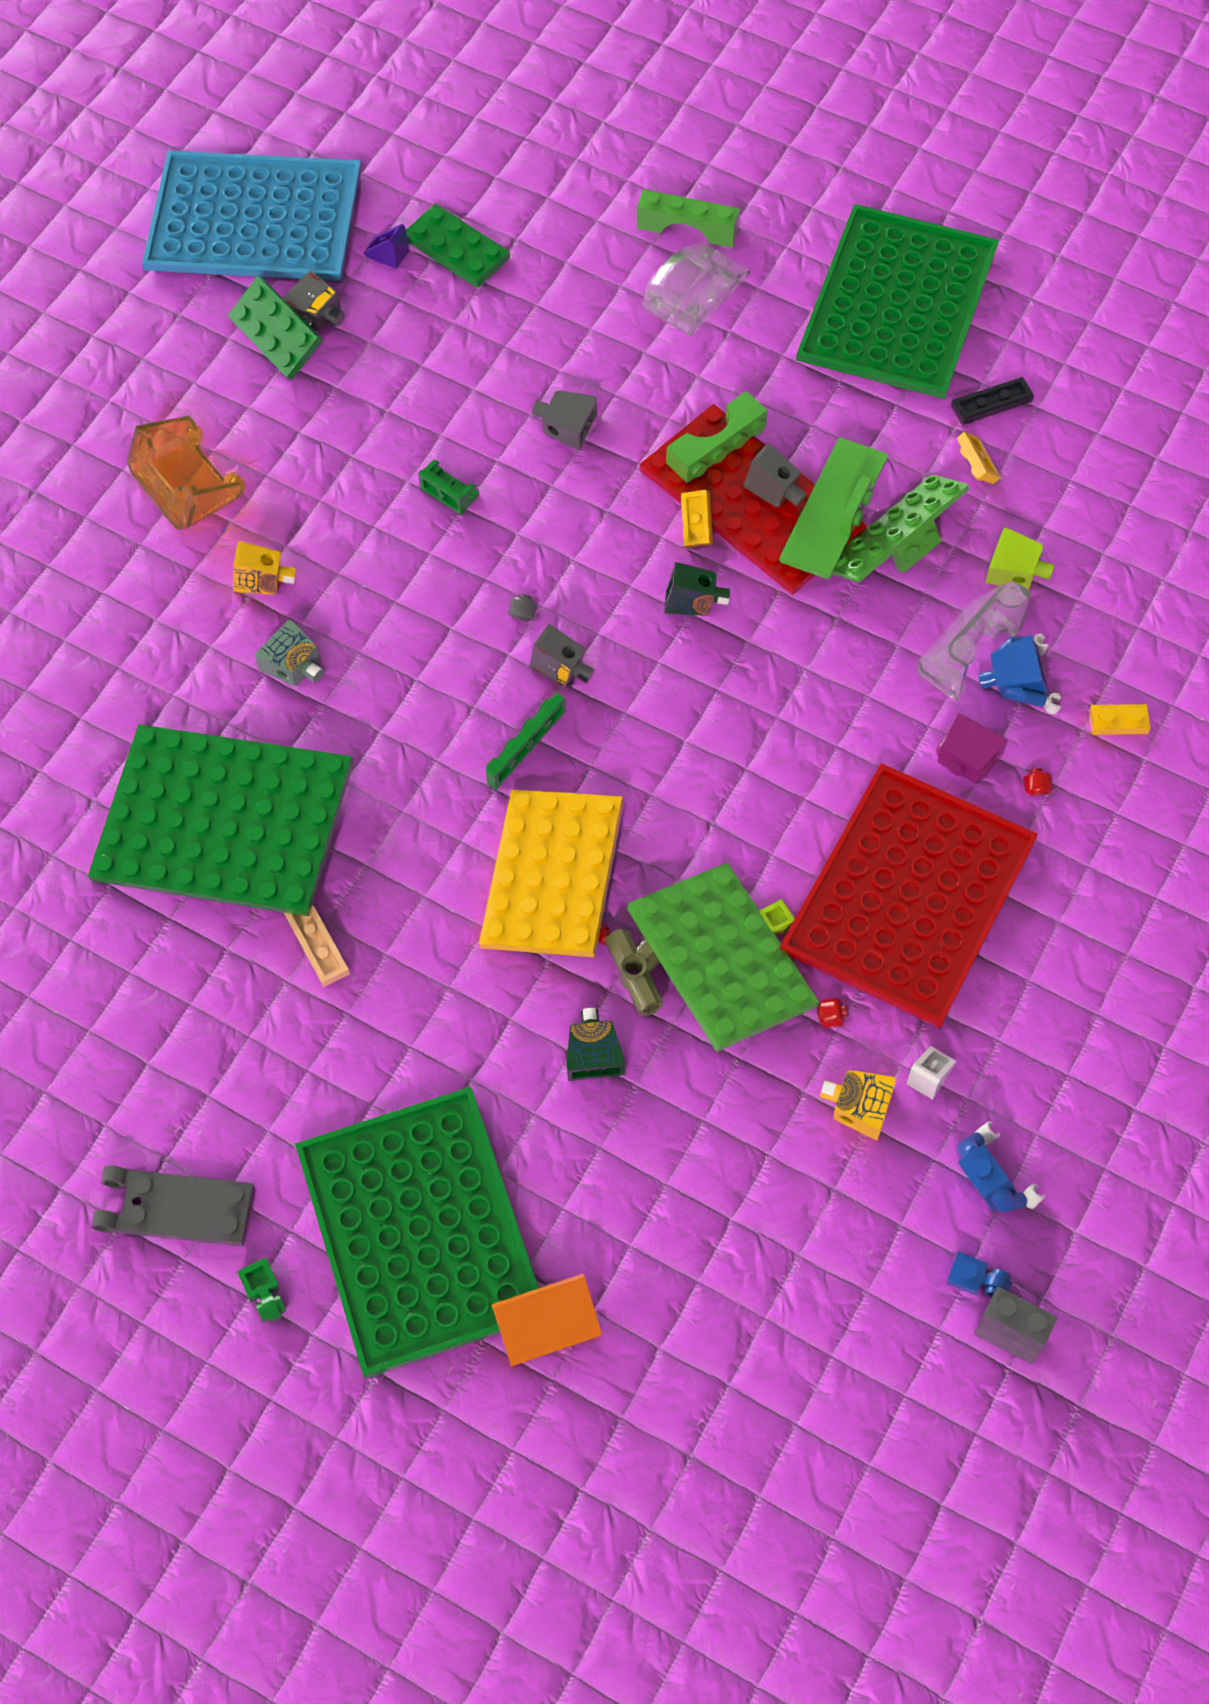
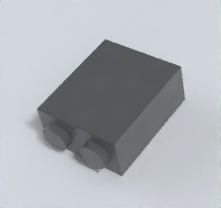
(1015, 1325)

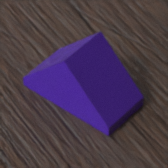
(389, 247)

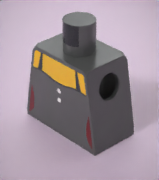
(315, 302)
(559, 657)

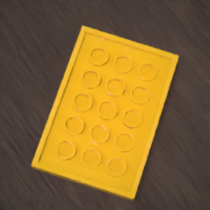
(552, 873)

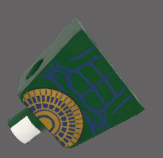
(693, 591)
(593, 1049)

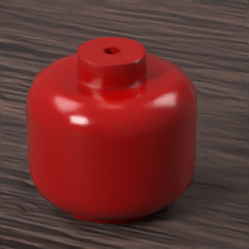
(1038, 782)
(832, 1012)

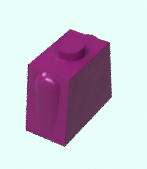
(970, 749)

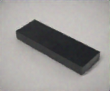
(992, 400)

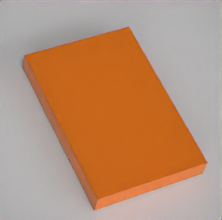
(547, 1319)

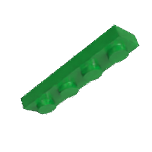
(519, 747)

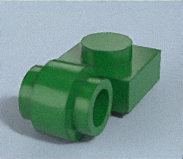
(259, 1283)

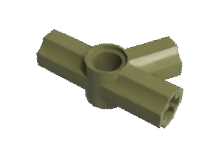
(640, 958)

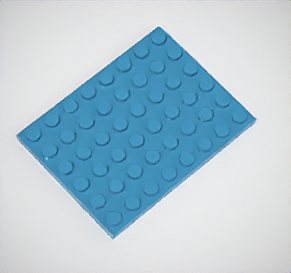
(252, 215)

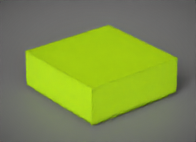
(777, 917)

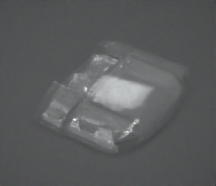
(692, 286)

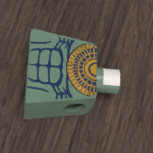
(290, 656)

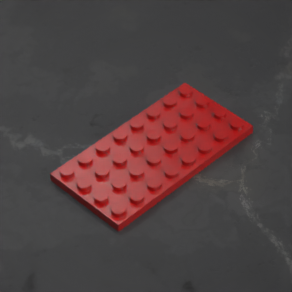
(736, 513)

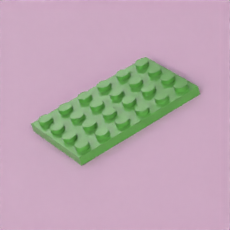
(722, 956)

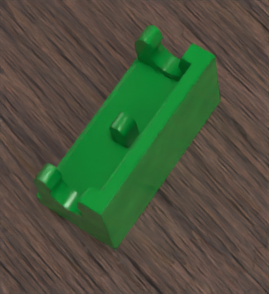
(447, 488)

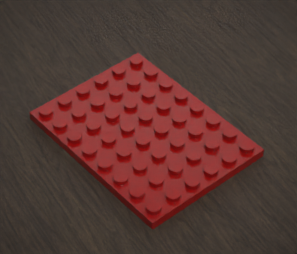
(909, 894)

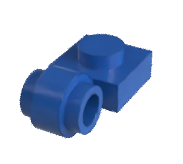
(970, 1274)

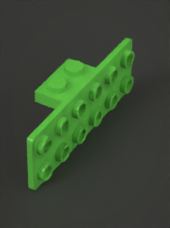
(834, 508)
(903, 531)

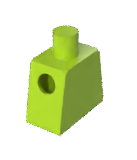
(1017, 560)

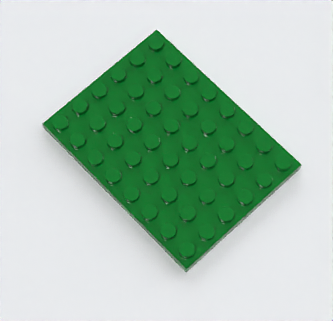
(898, 301)
(222, 819)
(416, 1229)

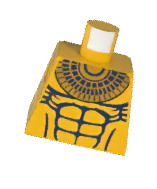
(259, 570)
(861, 1100)

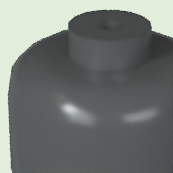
(522, 608)

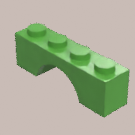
(714, 220)
(693, 455)

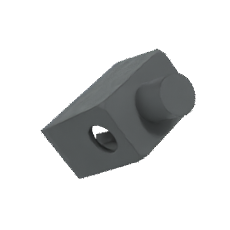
(567, 417)
(774, 478)

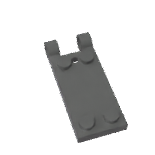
(177, 1207)

